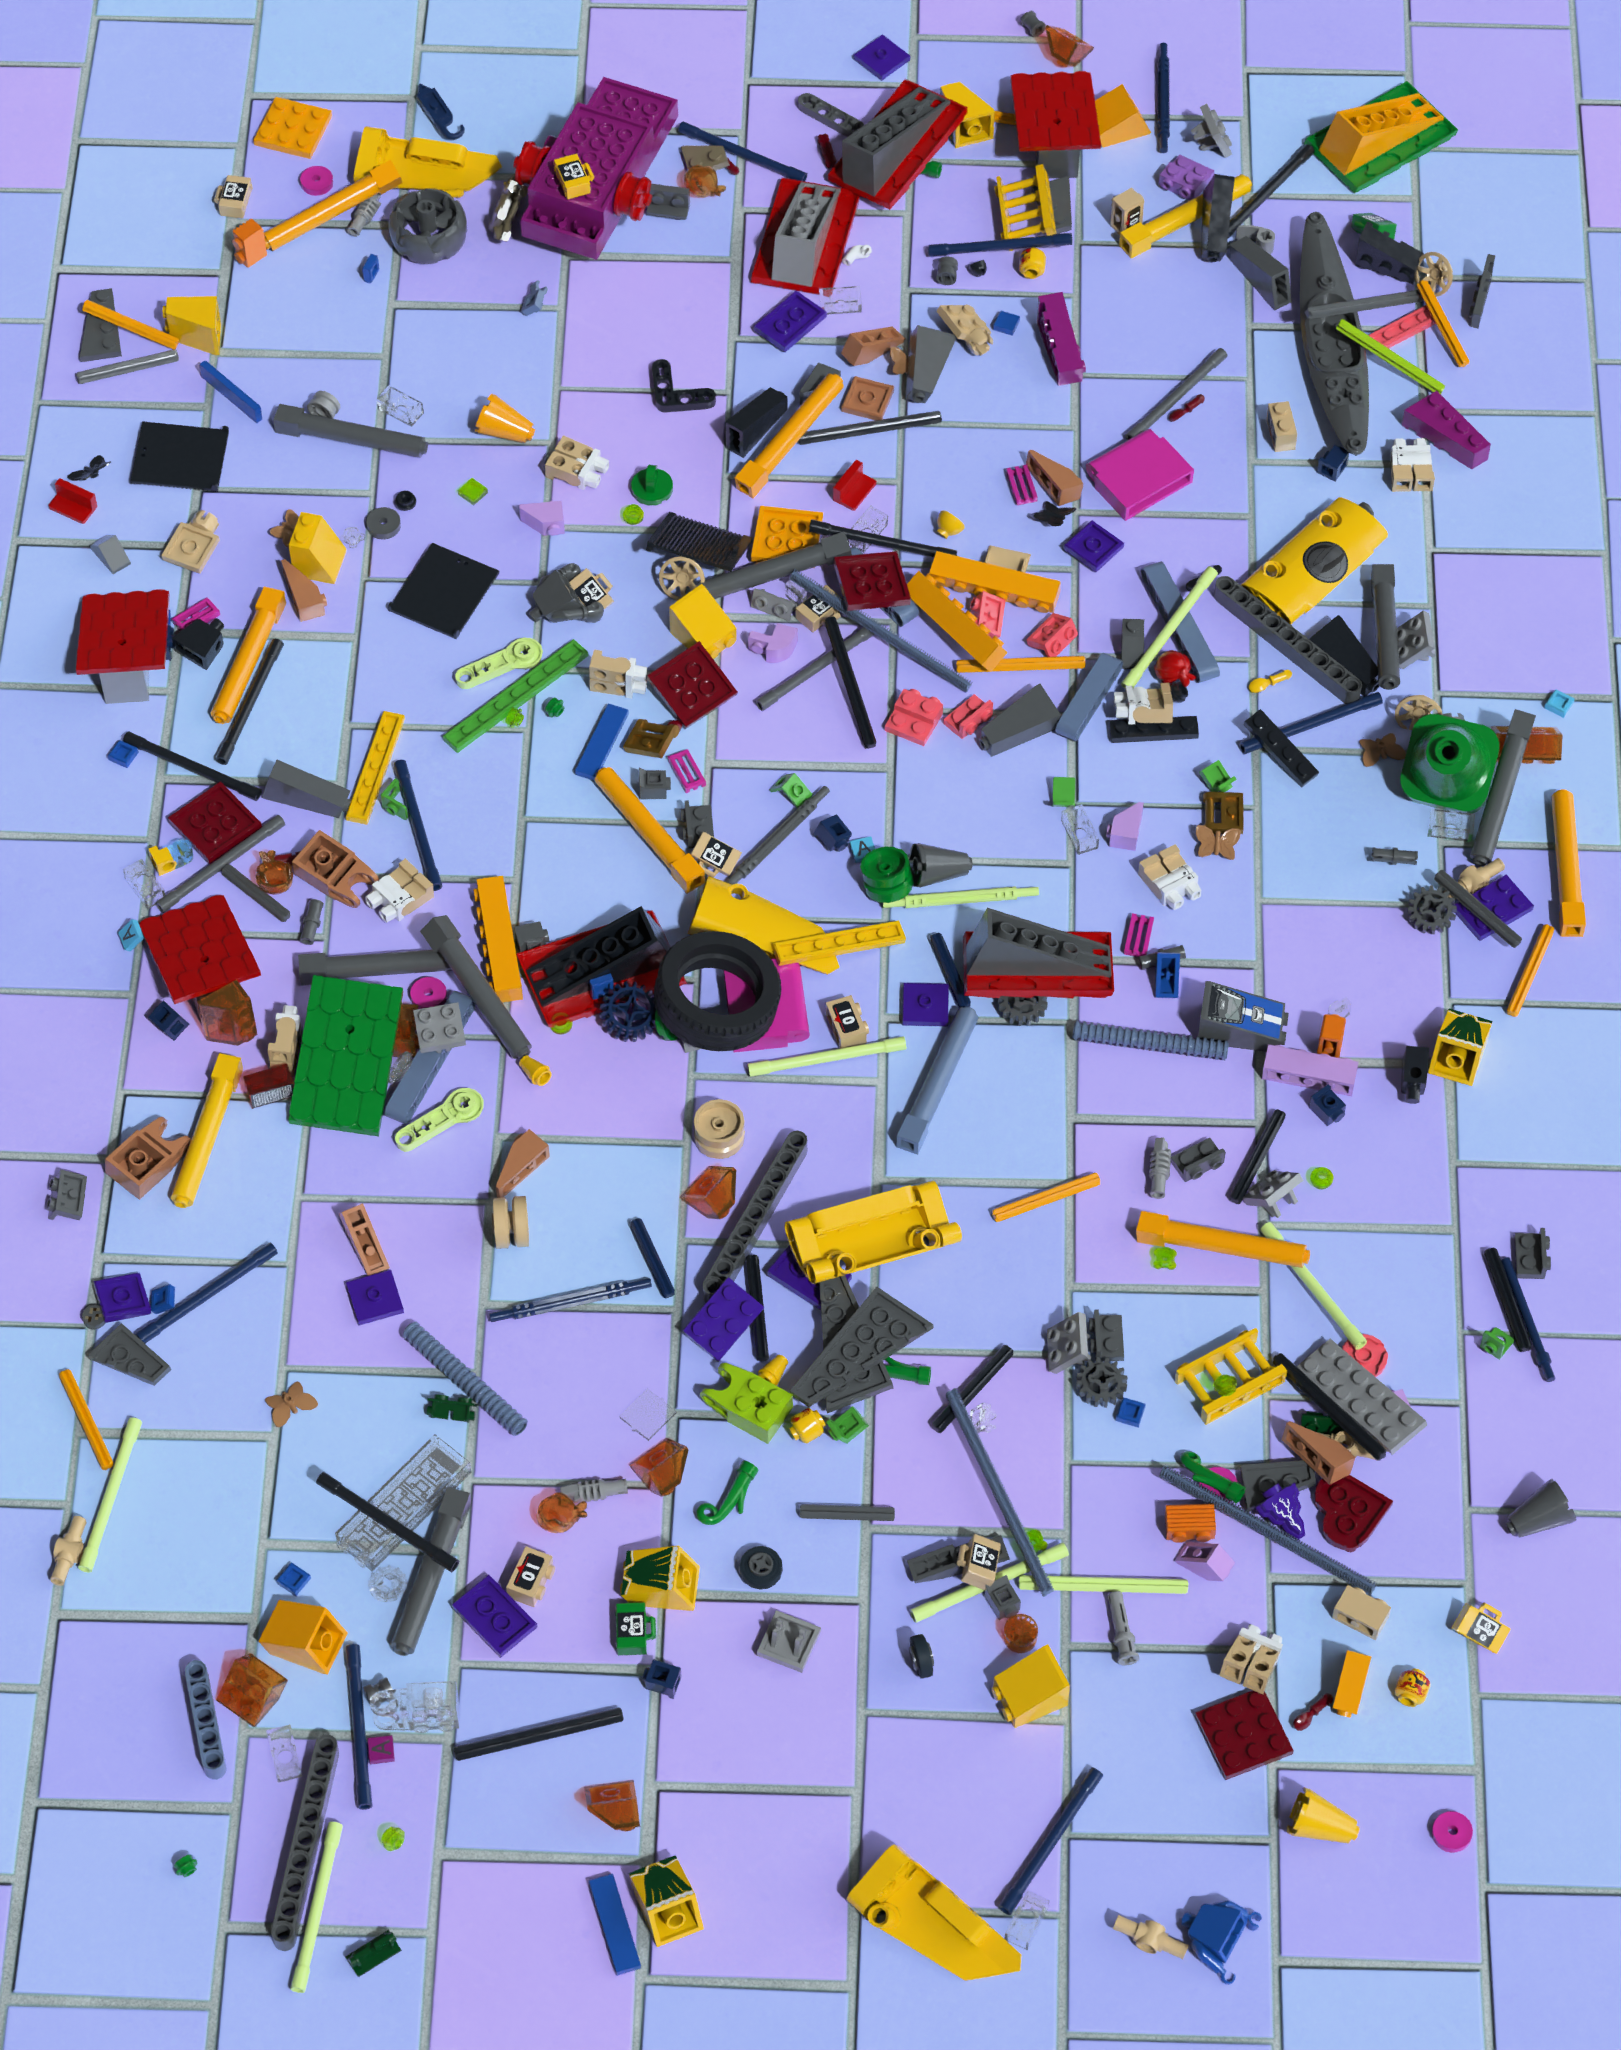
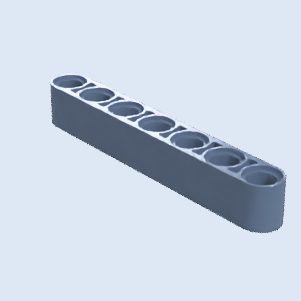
(1187, 634)
(423, 1071)

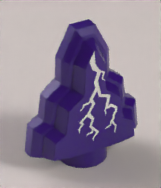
(1283, 1509)

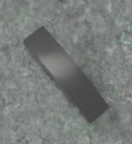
(943, 1562)

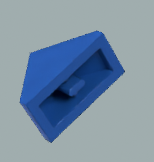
(1167, 975)

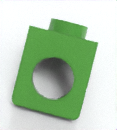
(793, 788)
(1063, 792)
(390, 804)
(1494, 1345)

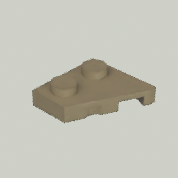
(705, 156)

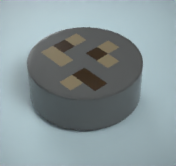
(93, 1317)

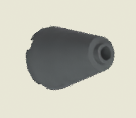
(937, 864)
(1541, 1511)

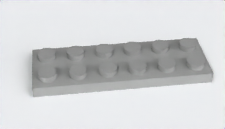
(1363, 1396)

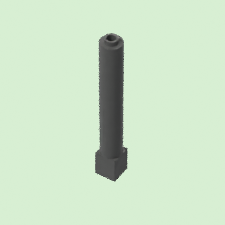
(294, 422)
(779, 566)
(1385, 625)
(1502, 787)
(444, 938)
(369, 964)
(451, 1518)

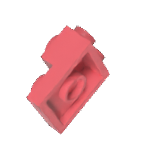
(914, 716)

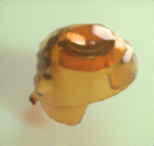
(703, 181)
(273, 875)
(559, 1513)

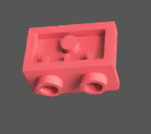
(989, 611)
(1053, 635)
(969, 716)

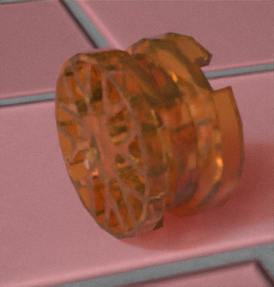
(1020, 1634)

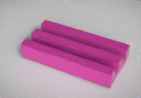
(1019, 471)
(206, 615)
(693, 784)
(1141, 920)

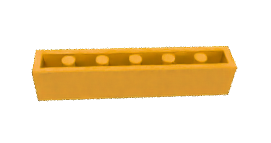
(1011, 585)
(955, 621)
(499, 938)

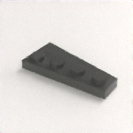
(100, 336)

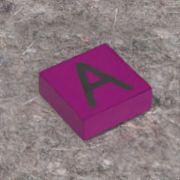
(381, 1749)

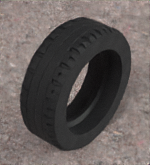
(730, 954)

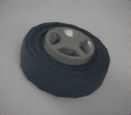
(757, 1559)
(921, 1656)

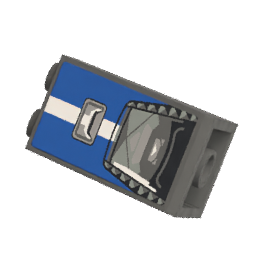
(1241, 1018)

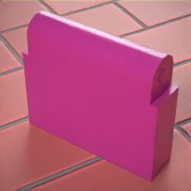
(1139, 473)
(791, 1016)

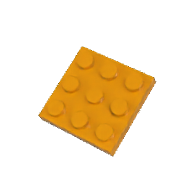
(293, 127)
(783, 532)

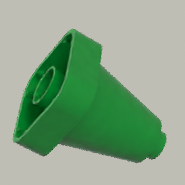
(1452, 783)

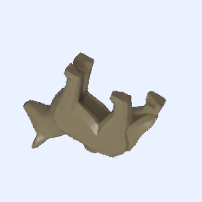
(506, 209)

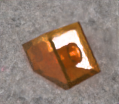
(1066, 46)
(712, 1192)
(661, 1466)
(614, 1804)

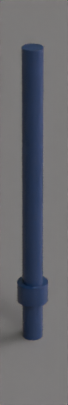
(1542, 1357)

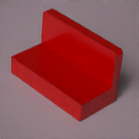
(853, 487)
(73, 501)

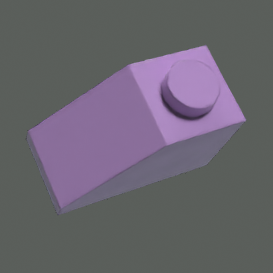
(543, 517)
(1126, 828)
(1206, 1560)

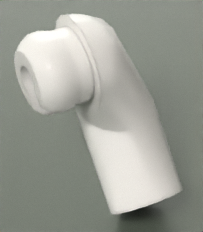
(857, 252)

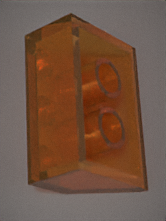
(1543, 744)
(228, 1015)

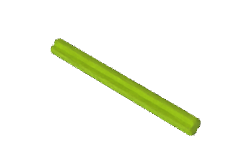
(1390, 356)

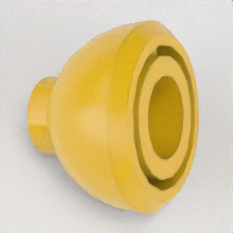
(948, 524)

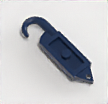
(437, 111)

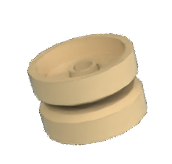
(719, 1129)
(507, 1222)

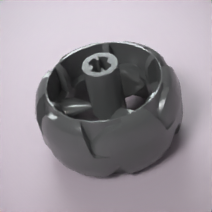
(431, 210)

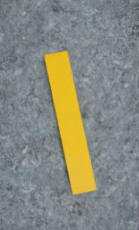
(375, 767)
(838, 943)

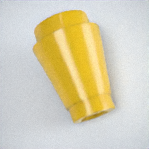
(535, 1070)
(774, 1369)

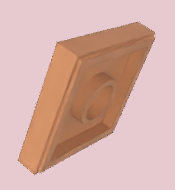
(867, 398)

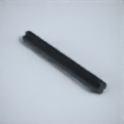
(1257, 1156)
(1507, 1299)
(759, 1324)
(974, 1386)

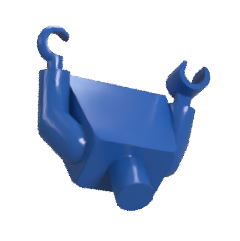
(1216, 1932)

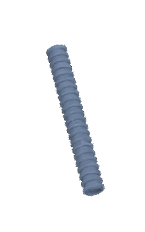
(1150, 1040)
(465, 1378)

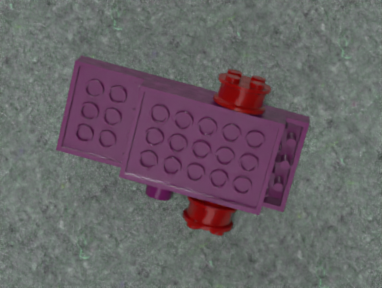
(619, 141)

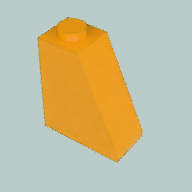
(1351, 1683)

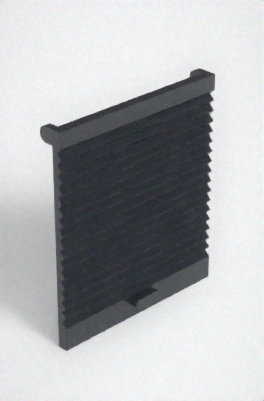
(180, 456)
(699, 541)
(444, 591)

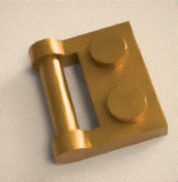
(648, 743)
(1231, 811)

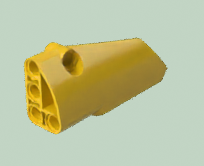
(424, 161)
(754, 920)
(931, 1918)

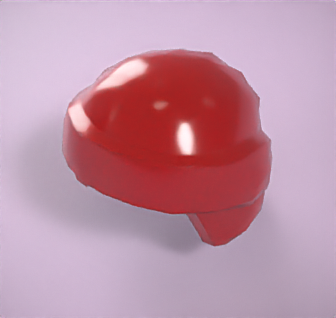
(1173, 666)

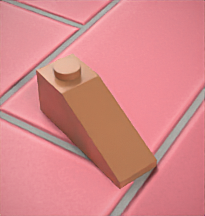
(870, 344)
(1055, 478)
(304, 592)
(523, 1158)
(364, 1239)
(1321, 1453)

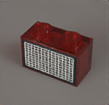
(269, 1086)

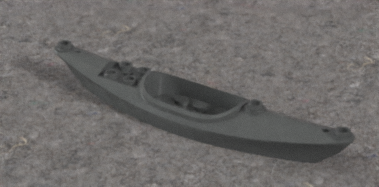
(1334, 360)

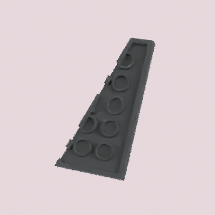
(836, 1309)
(867, 1338)

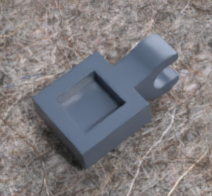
(534, 301)

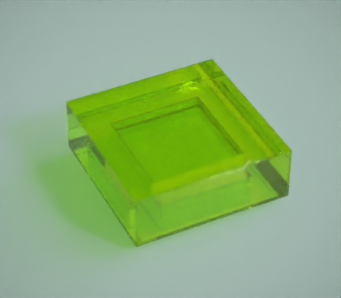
(472, 491)

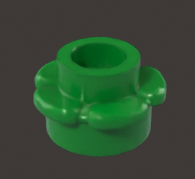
(554, 707)
(186, 1866)

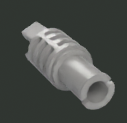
(364, 214)
(1159, 1168)
(594, 1490)

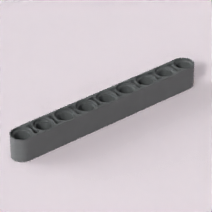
(1287, 640)
(760, 1208)
(305, 1853)

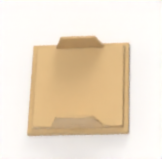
(1007, 558)

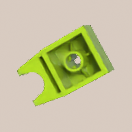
(749, 1402)

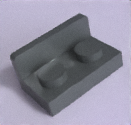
(669, 201)
(697, 820)
(1198, 1159)
(67, 1195)
(1532, 1255)
(1107, 1336)

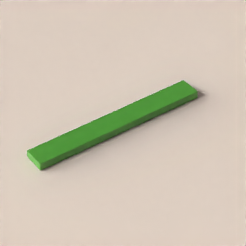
(515, 696)

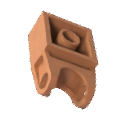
(332, 868)
(145, 1158)

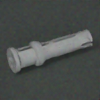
(1124, 1638)

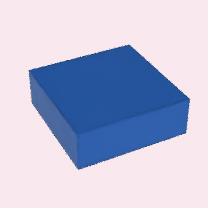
(371, 268)
(1006, 323)
(123, 754)
(600, 986)
(162, 1299)
(1130, 1412)
(293, 1579)

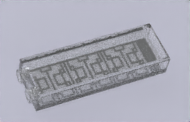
(406, 1498)

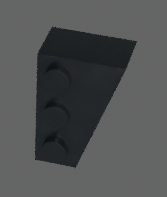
(1386, 256)

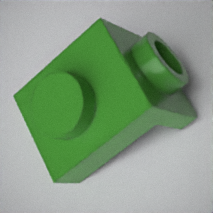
(1217, 777)
(847, 1425)

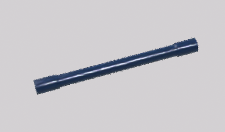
(696, 133)
(945, 249)
(1362, 704)
(404, 777)
(258, 1258)
(363, 1787)
(1016, 1893)

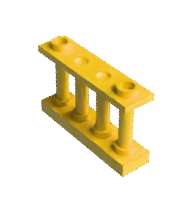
(1042, 195)
(1251, 1386)

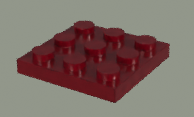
(872, 581)
(692, 685)
(214, 822)
(1243, 1733)

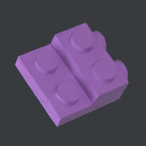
(1185, 177)

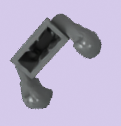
(559, 601)

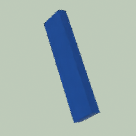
(231, 391)
(602, 741)
(615, 1924)

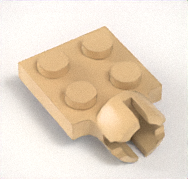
(967, 326)
(193, 542)

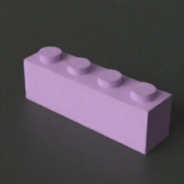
(1309, 1069)

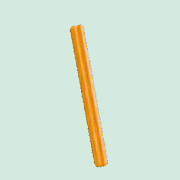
(1024, 664)

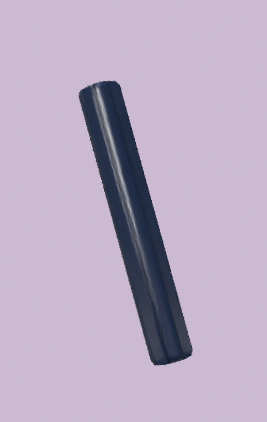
(950, 970)
(652, 1258)

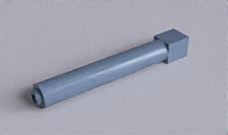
(916, 1123)

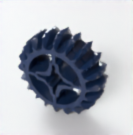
(621, 1010)

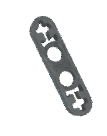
(812, 101)

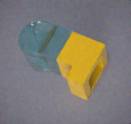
(171, 857)

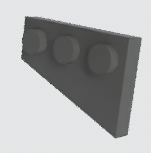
(1061, 203)
(1480, 296)
(130, 1356)
(1263, 1476)

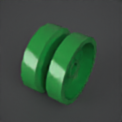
(886, 874)

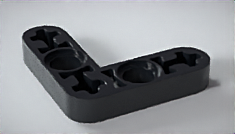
(674, 396)

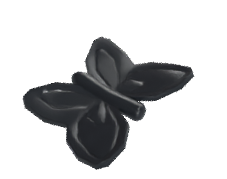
(96, 464)
(1053, 515)

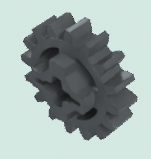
(1440, 905)
(1023, 1008)
(1103, 1372)

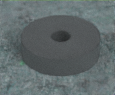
(383, 515)

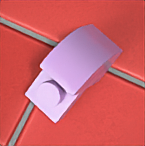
(775, 647)

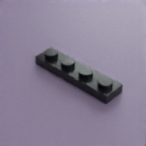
(1180, 729)
(1281, 748)

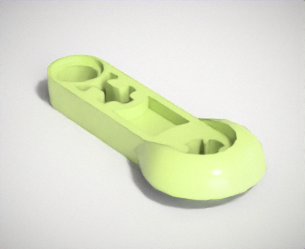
(502, 662)
(442, 1118)

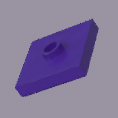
(882, 57)
(1094, 546)
(925, 1004)
(122, 1297)
(375, 1297)

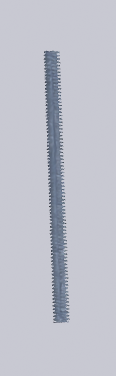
(878, 630)
(999, 1492)
(1268, 1530)

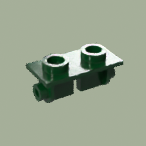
(461, 1408)
(1319, 1423)
(373, 1953)

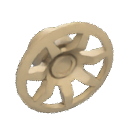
(1436, 273)
(682, 576)
(1419, 706)

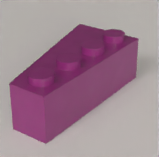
(1059, 339)
(1447, 429)

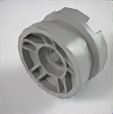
(324, 404)

